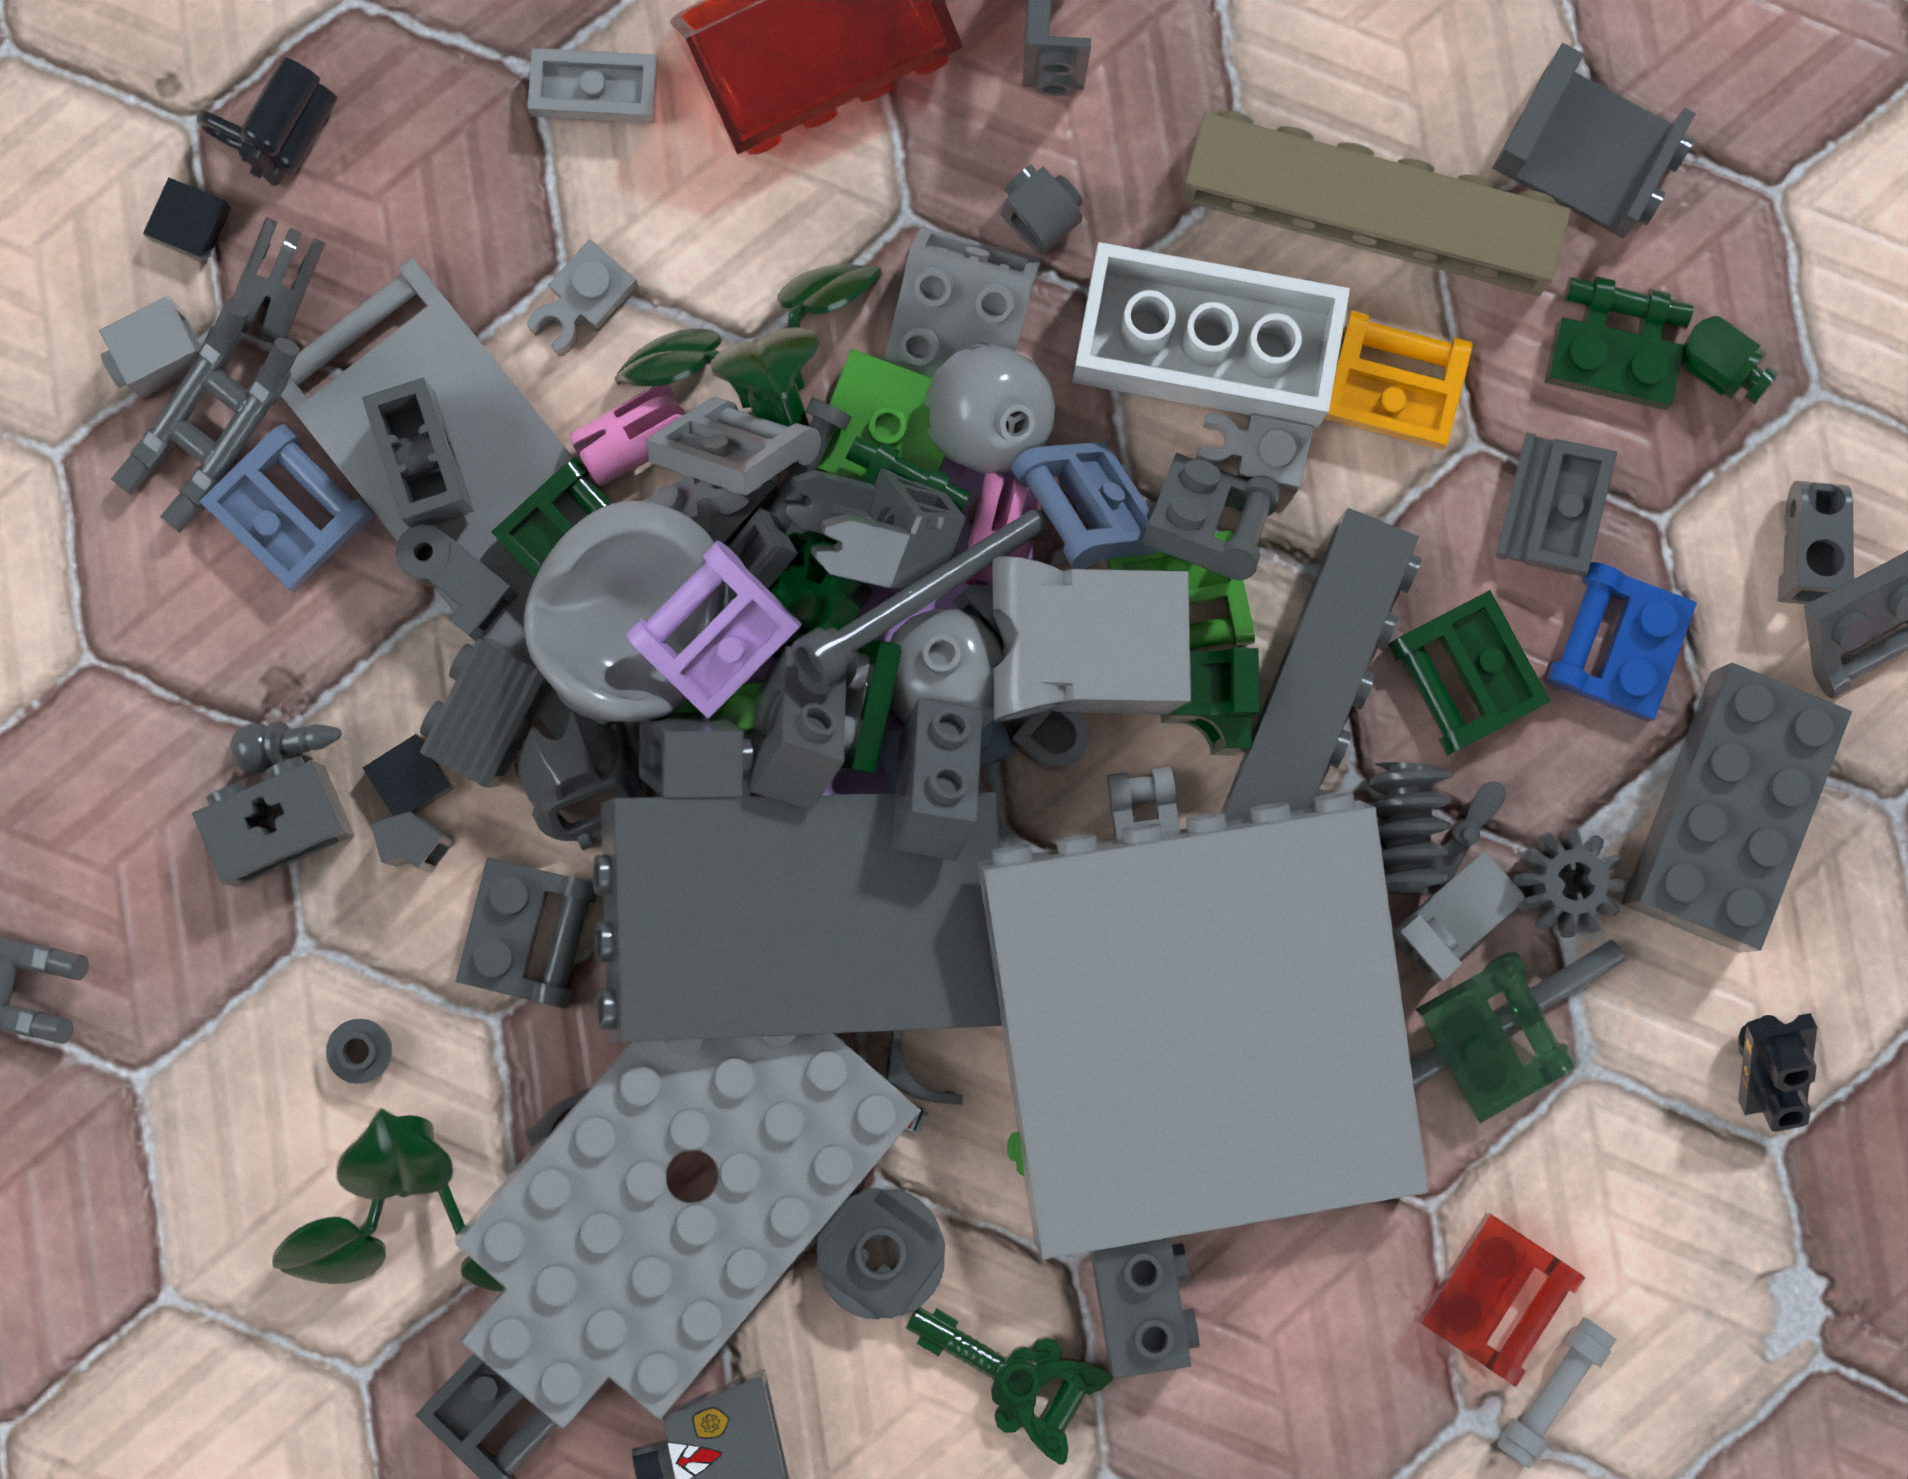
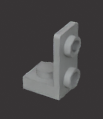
(1457, 917)

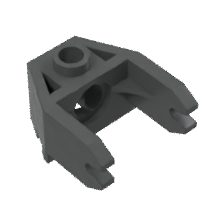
(884, 530)

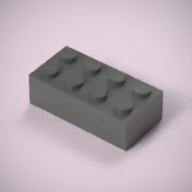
(1736, 808)

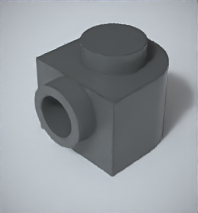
(1041, 207)
(1052, 738)

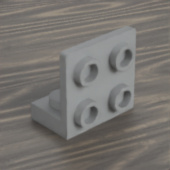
(958, 299)

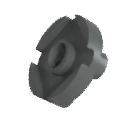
(887, 1290)

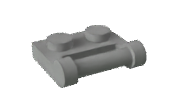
(731, 446)

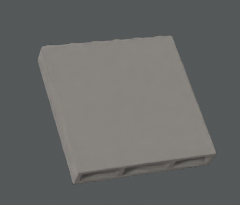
(1203, 1024)

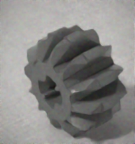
(1590, 878)

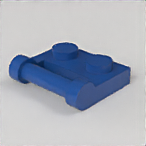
(1640, 648)

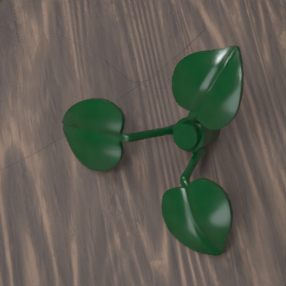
(759, 370)
(386, 1160)

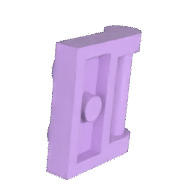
(729, 646)

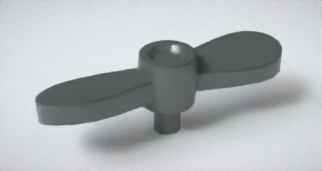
(1467, 831)

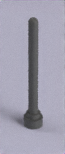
(825, 654)

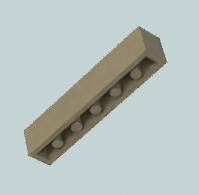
(1376, 202)

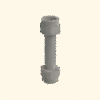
(1588, 1346)

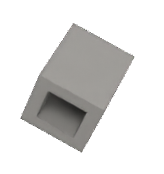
(150, 348)

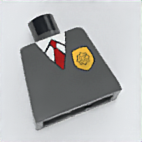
(718, 1436)

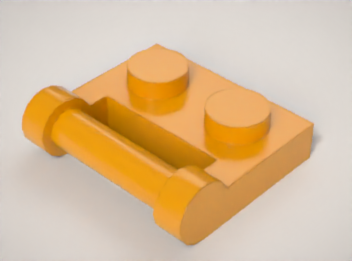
(1395, 399)

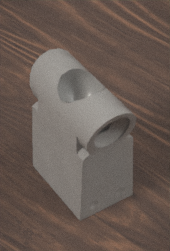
(1090, 640)

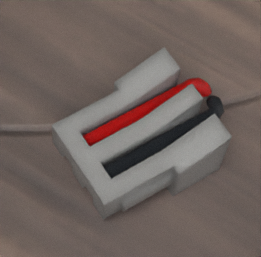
(917, 1123)

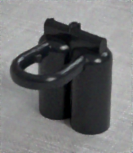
(279, 124)

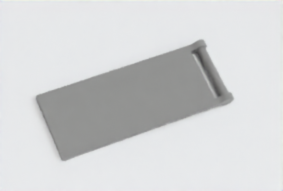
(492, 427)

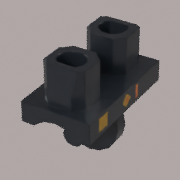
(1778, 1069)

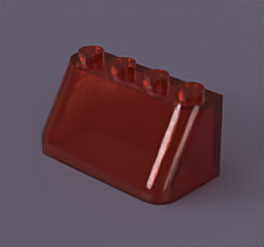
(801, 59)

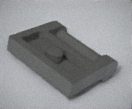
(1192, 507)
(1851, 618)
(507, 926)
(470, 1408)

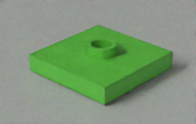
(885, 408)

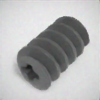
(1410, 825)

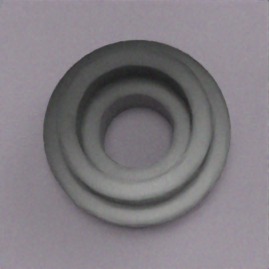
(379, 1051)

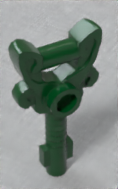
(1018, 1379)

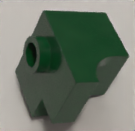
(1222, 698)

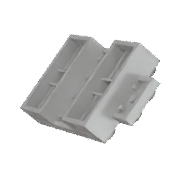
(622, 1274)

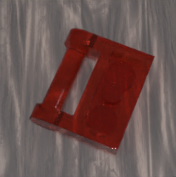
(1483, 1289)

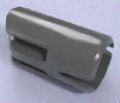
(279, 300)

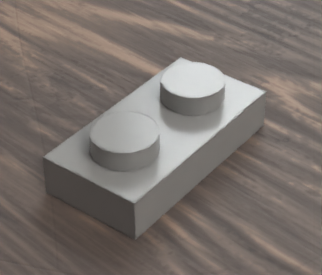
(593, 85)

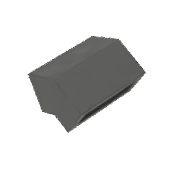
(410, 840)

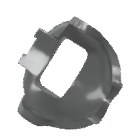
(572, 769)

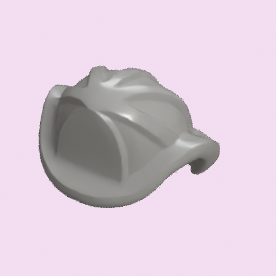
(595, 588)

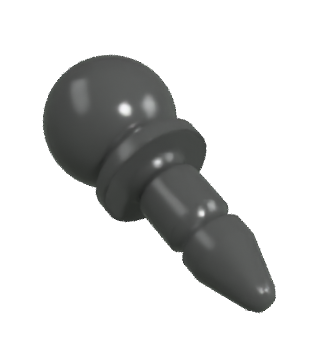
(262, 746)

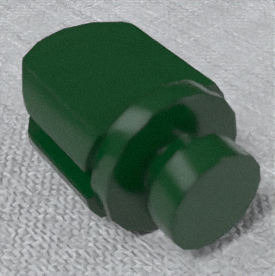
(1726, 359)

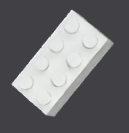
(1210, 335)

